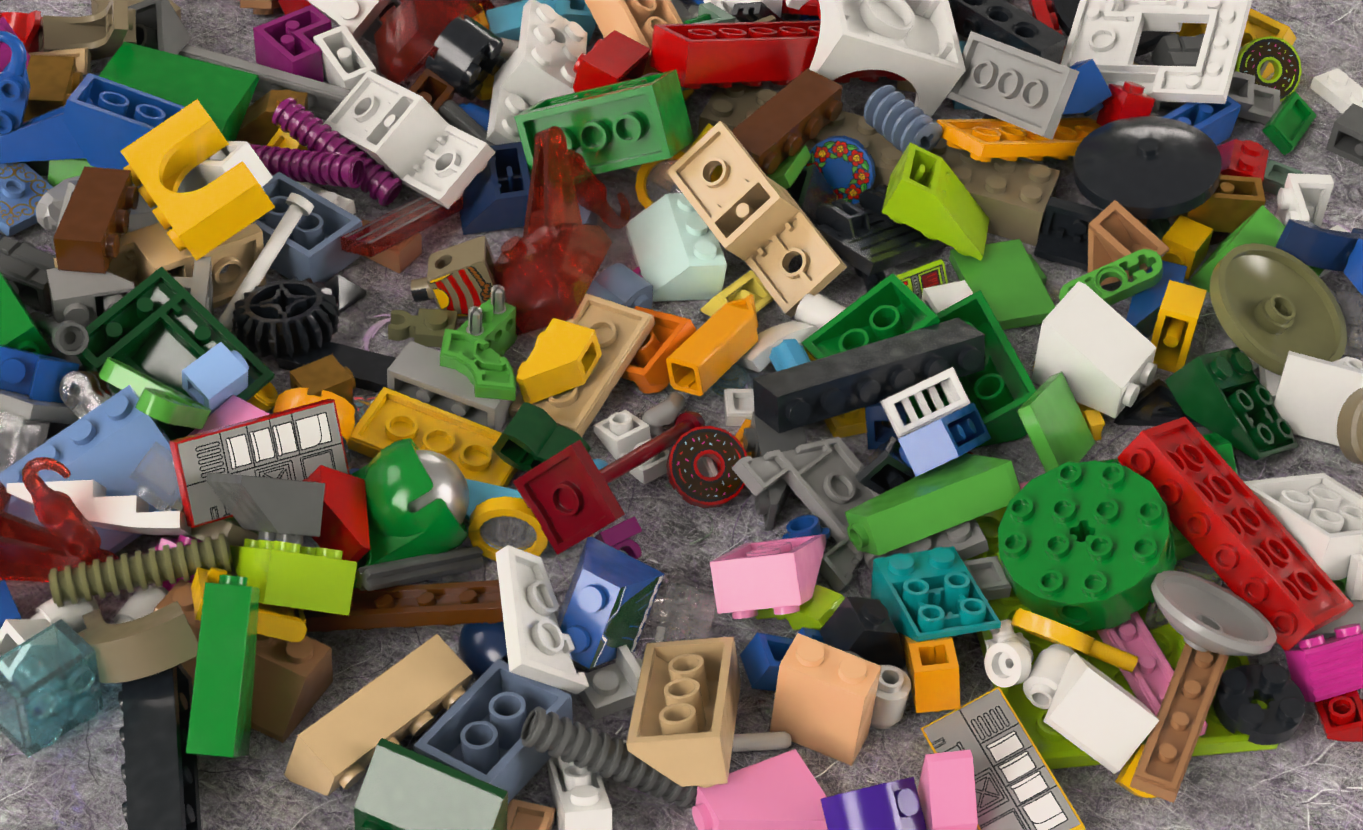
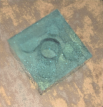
(48, 688)

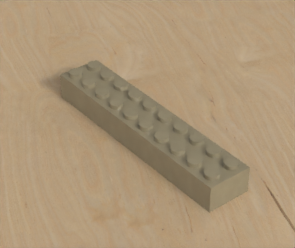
(1007, 191)

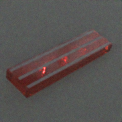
(397, 226)

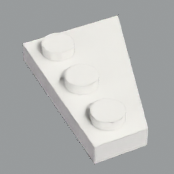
(531, 628)

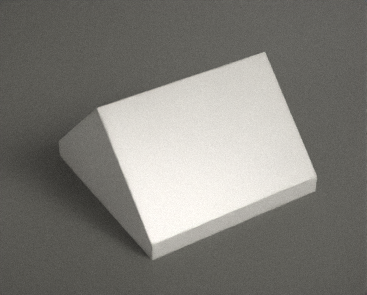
(1098, 714)

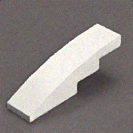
(112, 512)

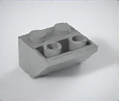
(84, 294)

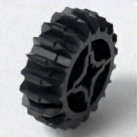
(286, 317)

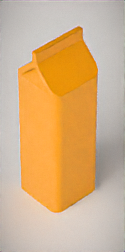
(714, 347)

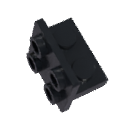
(1065, 233)

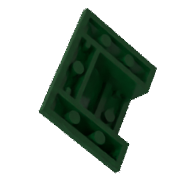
(160, 334)

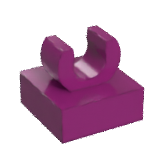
(621, 535)

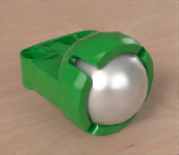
(412, 503)

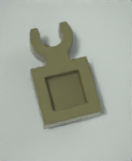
(425, 328)

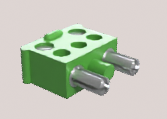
(493, 321)

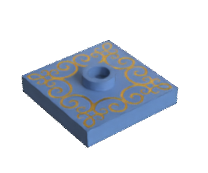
(19, 196)

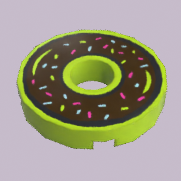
(1281, 55)

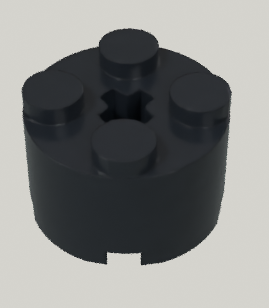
(466, 56)

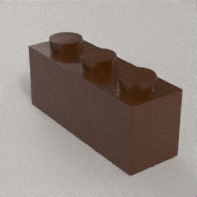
(95, 220)

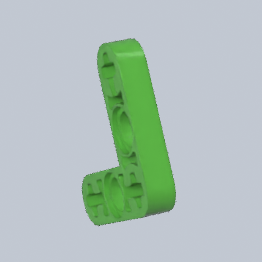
(1117, 269)
(155, 397)

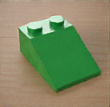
(877, 315)

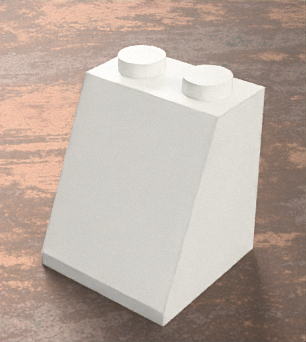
(1096, 352)

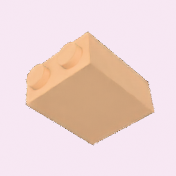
(825, 698)

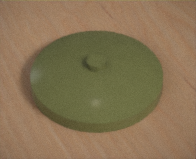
(1276, 306)

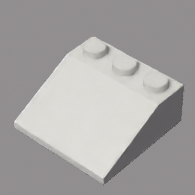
(1319, 516)

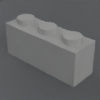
(420, 376)

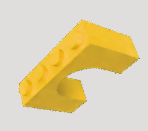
(198, 217)

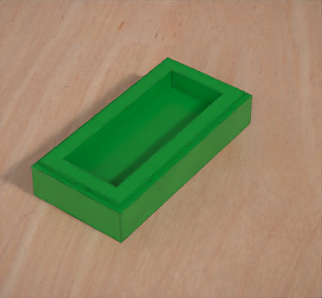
(1289, 123)

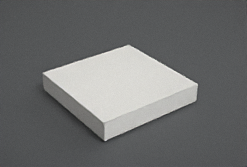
(1313, 395)

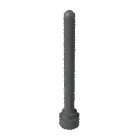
(66, 336)

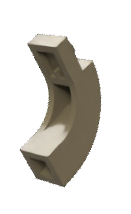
(99, 32)
(141, 645)

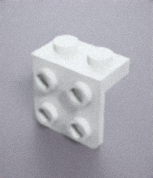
(1304, 198)

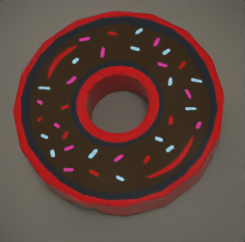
(684, 473)

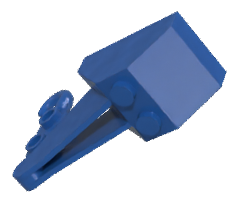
(92, 125)

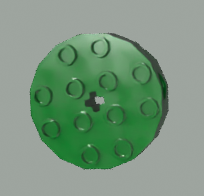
(1086, 544)

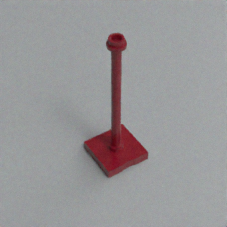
(574, 496)

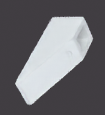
(578, 797)

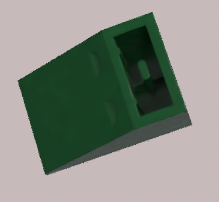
(1229, 400)

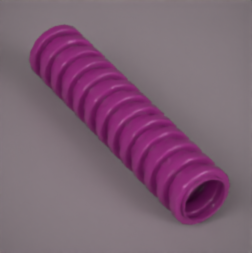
(323, 139)
(313, 166)

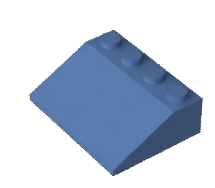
(101, 448)

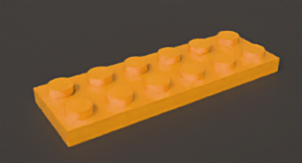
(1003, 140)

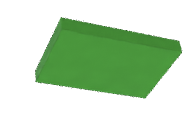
(1007, 283)
(1056, 424)

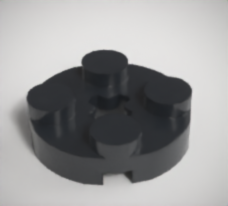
(1262, 683)

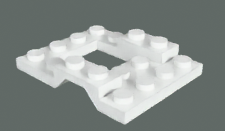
(1111, 33)

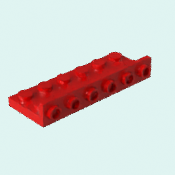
(1235, 531)

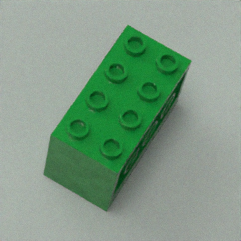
(615, 122)

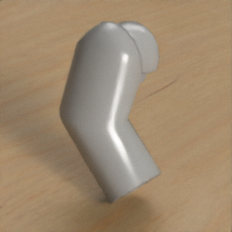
(663, 413)

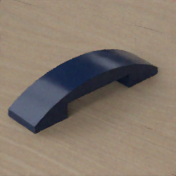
(1318, 246)

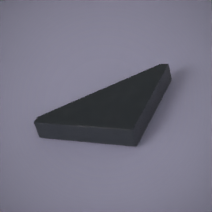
(1153, 407)

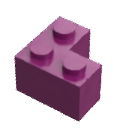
(289, 43)

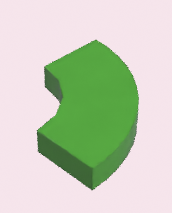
(484, 367)

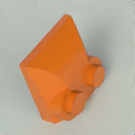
(649, 364)

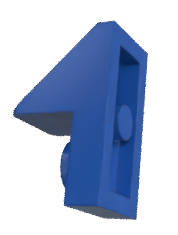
(33, 373)

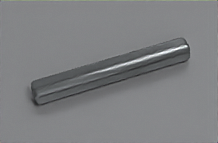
(418, 568)

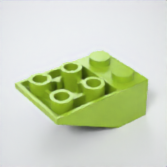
(935, 202)
(297, 575)

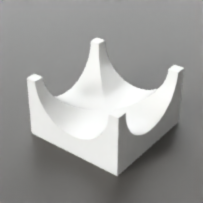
(893, 36)

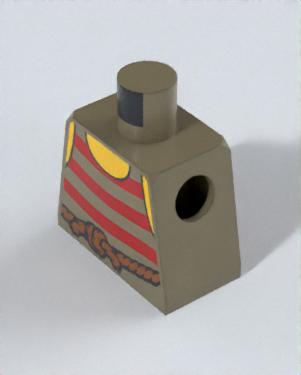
(458, 277)

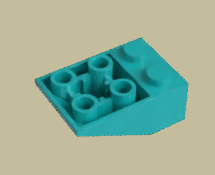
(931, 595)

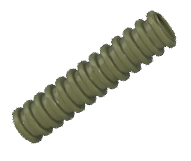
(138, 570)

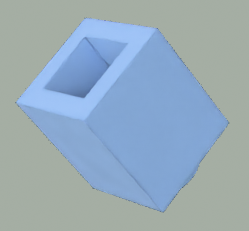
(216, 376)

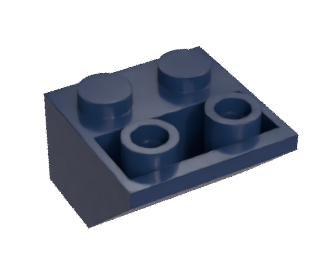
(499, 193)

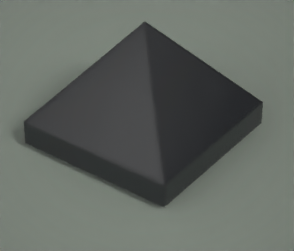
(345, 291)

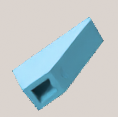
(506, 19)

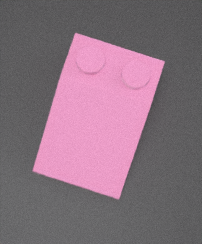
(767, 576)

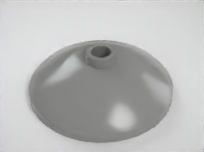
(1211, 616)

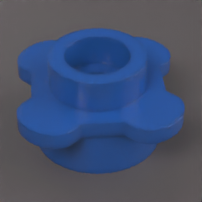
(805, 526)

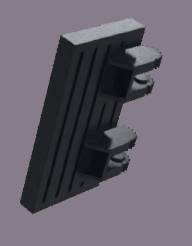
(870, 237)

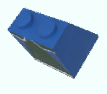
(607, 603)

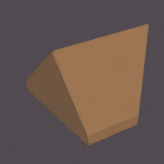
(1116, 235)

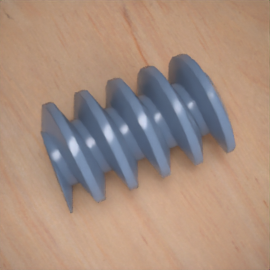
(900, 120)

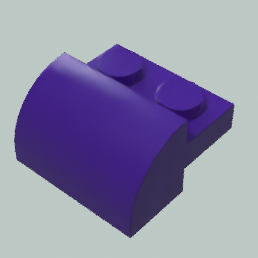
(876, 807)

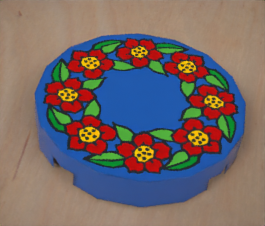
(844, 166)

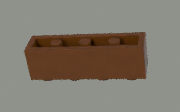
(790, 119)

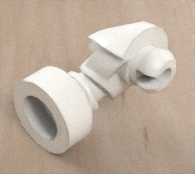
(1007, 656)

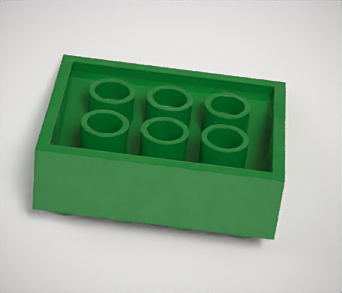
(182, 80)
(1003, 383)

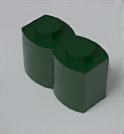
(533, 438)

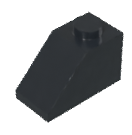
(884, 468)
(865, 629)

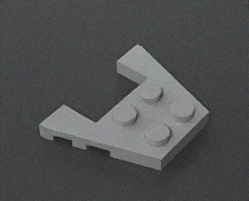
(826, 483)

